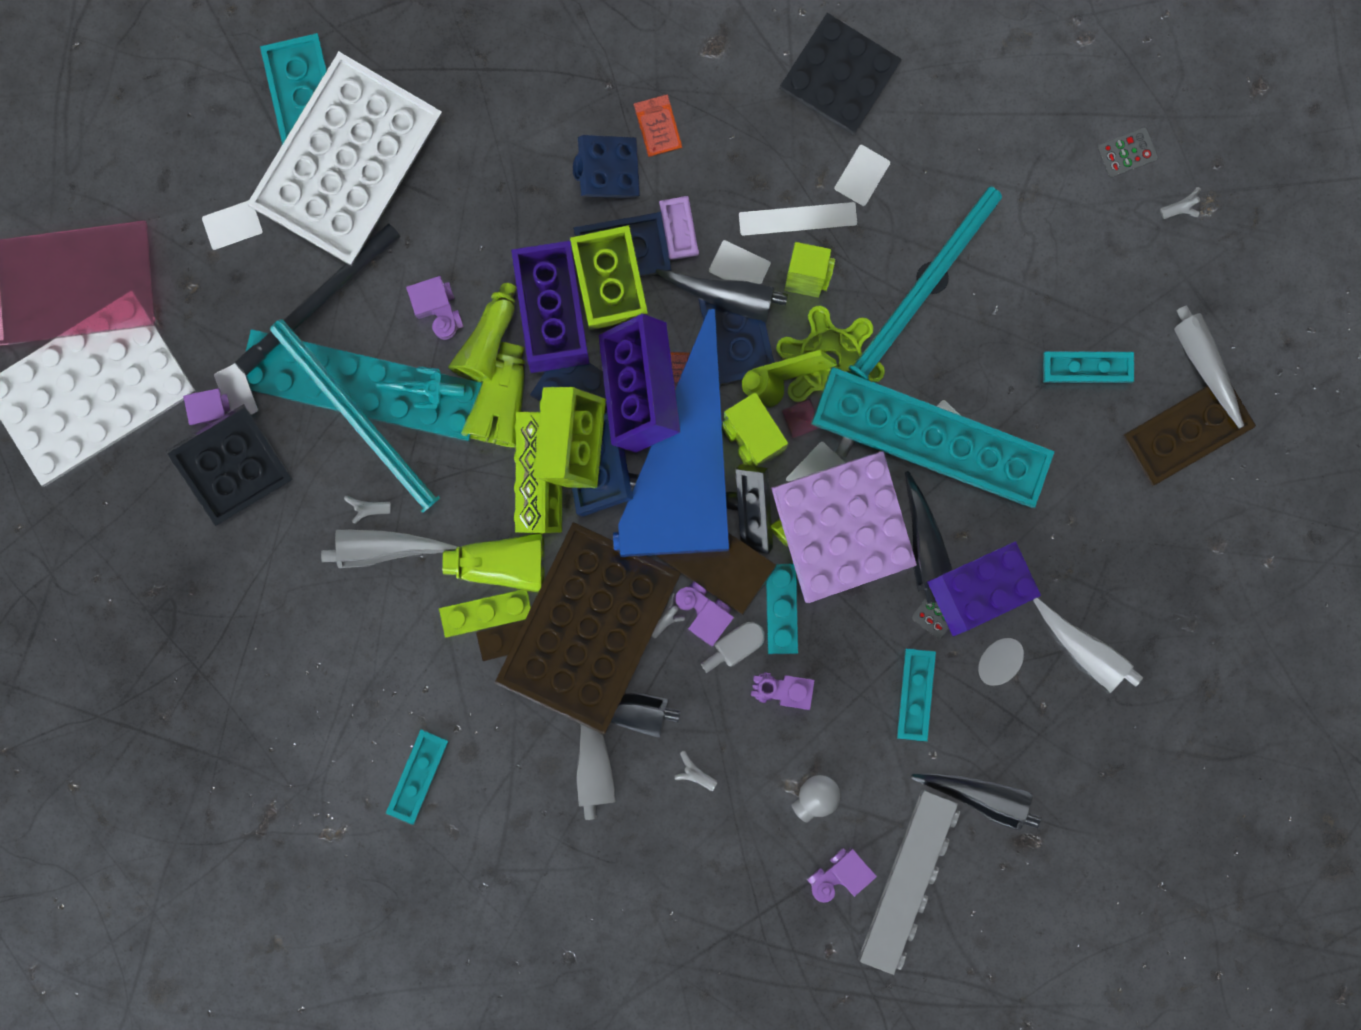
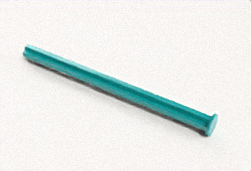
(926, 283)
(353, 414)

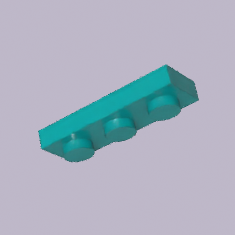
(1088, 367)
(782, 610)
(916, 695)
(417, 777)

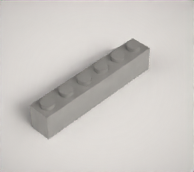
(908, 881)

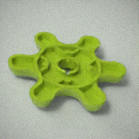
(825, 336)

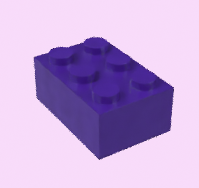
(984, 589)

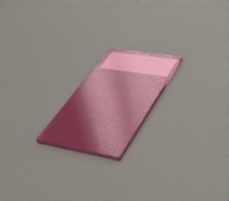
(75, 283)

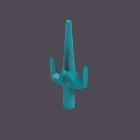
(432, 388)

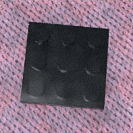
(840, 73)
(229, 465)

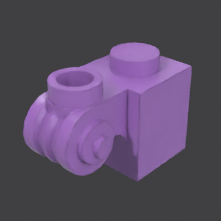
(433, 298)
(206, 406)
(711, 617)
(790, 691)
(846, 870)

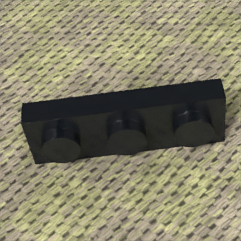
(754, 507)

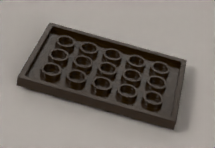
(587, 629)

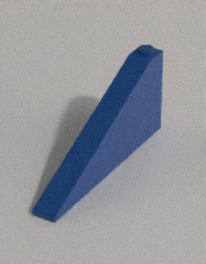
(682, 484)

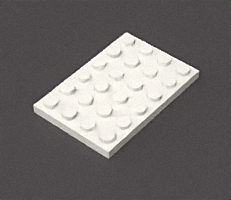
(344, 158)
(87, 396)

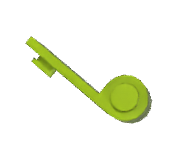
(769, 379)

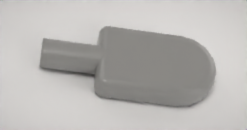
(736, 645)

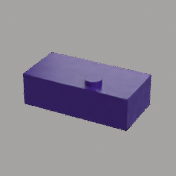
(550, 307)
(639, 383)

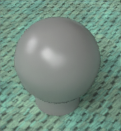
(817, 798)

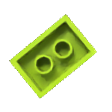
(608, 277)
(753, 431)
(569, 437)

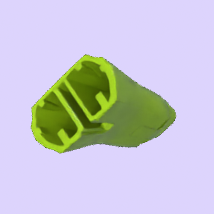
(479, 353)
(498, 400)
(502, 562)

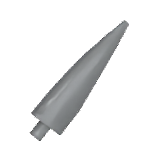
(1207, 359)
(371, 547)
(1095, 656)
(594, 773)

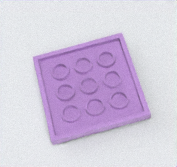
(844, 526)

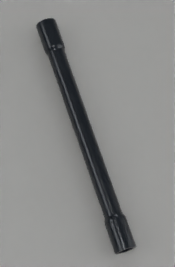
(375, 246)

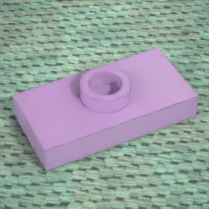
(679, 228)

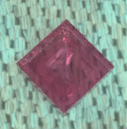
(800, 418)

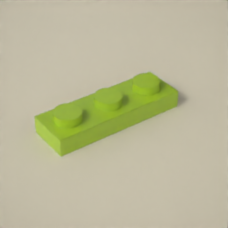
(485, 613)

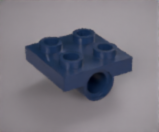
(607, 166)

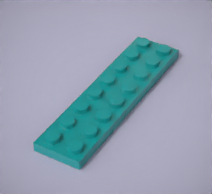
(357, 375)
(932, 437)

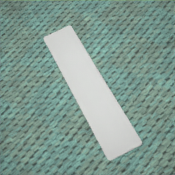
(798, 218)

